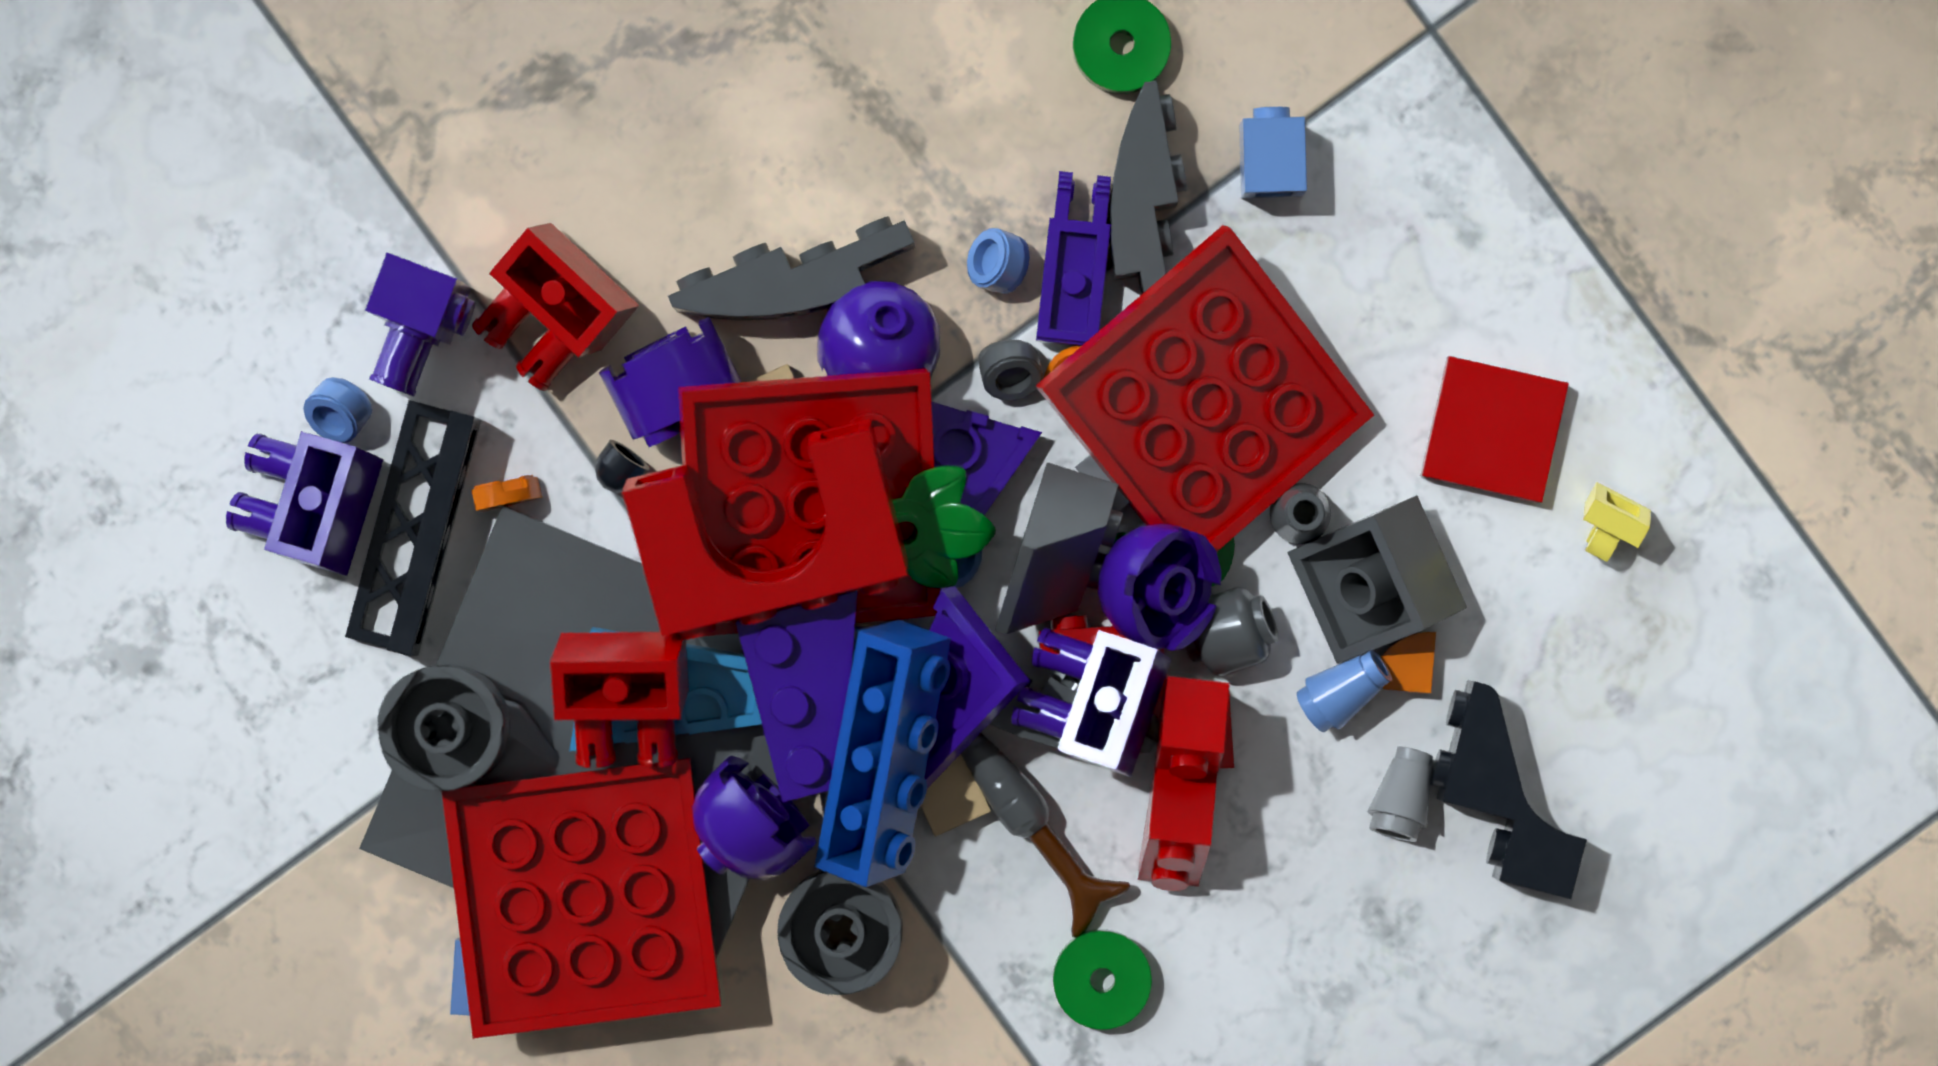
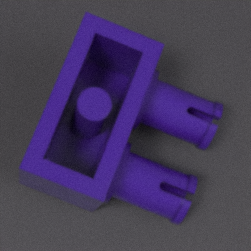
(421, 312)
(320, 502)
(1112, 702)

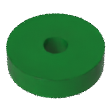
(1115, 71)
(1108, 1007)

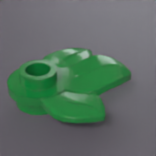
(941, 526)

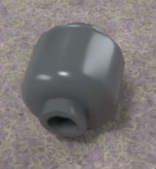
(1237, 633)

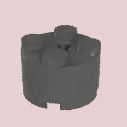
(409, 734)
(850, 964)

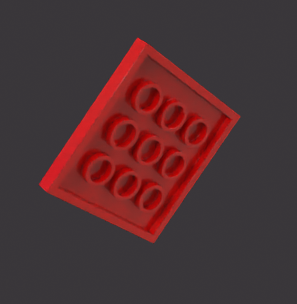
(1206, 395)
(758, 475)
(581, 898)

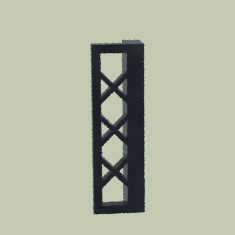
(433, 534)

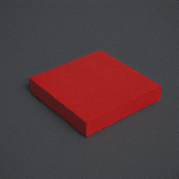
(1494, 429)

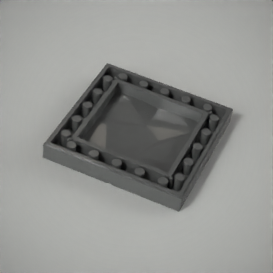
(518, 603)

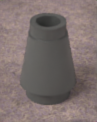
(1283, 519)

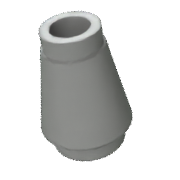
(1403, 796)

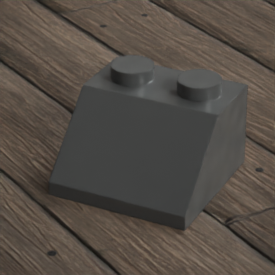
(1060, 548)
(1377, 580)

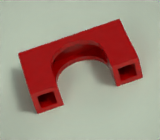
(700, 586)

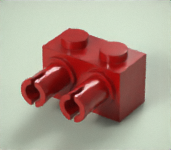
(564, 292)
(620, 678)

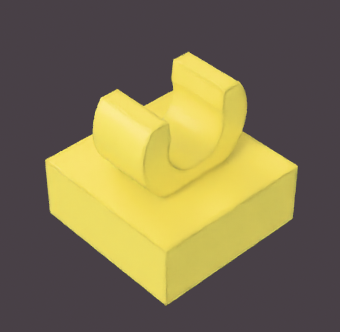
(1613, 519)

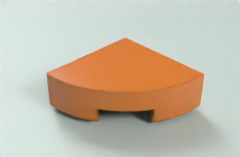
(506, 493)
(1411, 663)

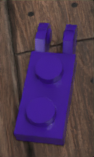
(1074, 267)

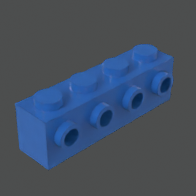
(883, 752)

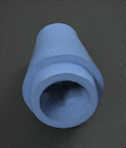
(1343, 690)

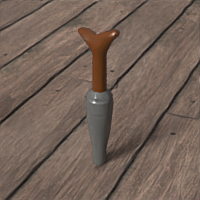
(1026, 815)

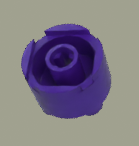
(649, 386)

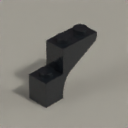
(1483, 776)

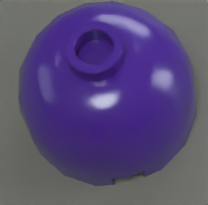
(878, 331)
(1159, 585)
(747, 824)

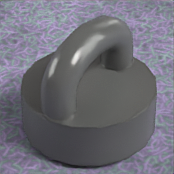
(1010, 369)

